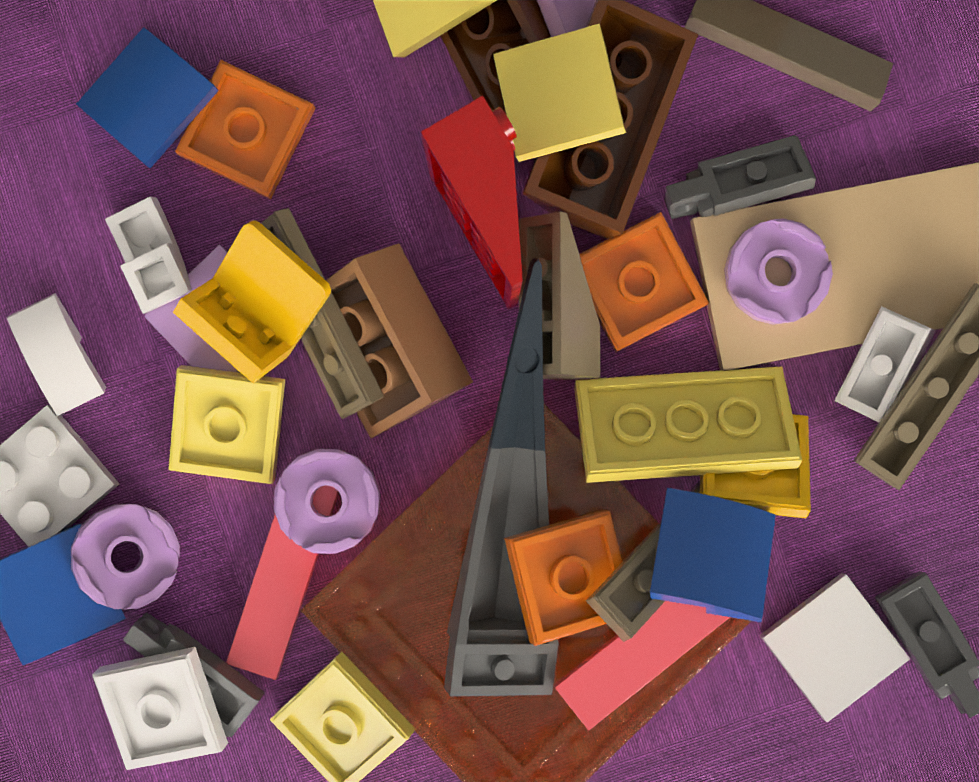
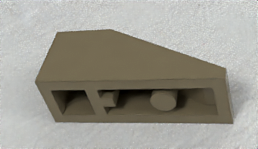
(568, 310)

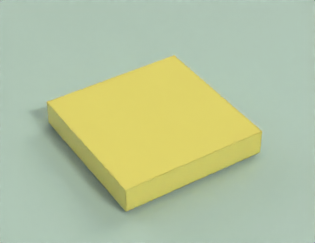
(559, 92)
(226, 424)
(342, 722)

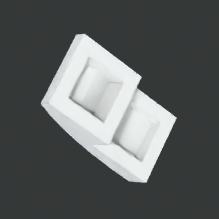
(150, 253)
(55, 354)

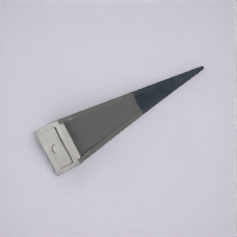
(486, 626)

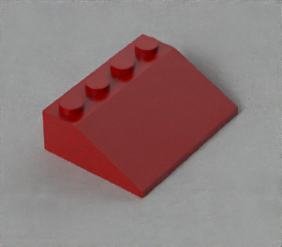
(475, 174)

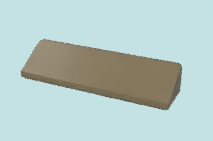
(793, 49)
(926, 398)

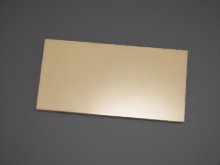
(889, 246)

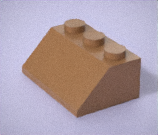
(397, 337)

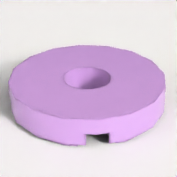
(808, 265)
(295, 501)
(93, 550)

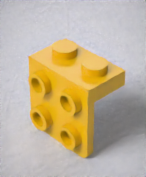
(255, 302)

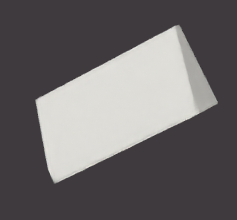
(884, 363)

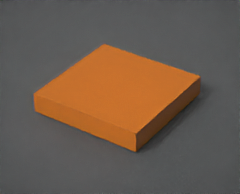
(246, 130)
(640, 282)
(560, 570)

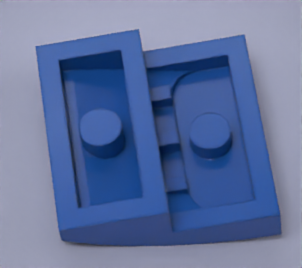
(147, 97)
(713, 554)
(43, 602)

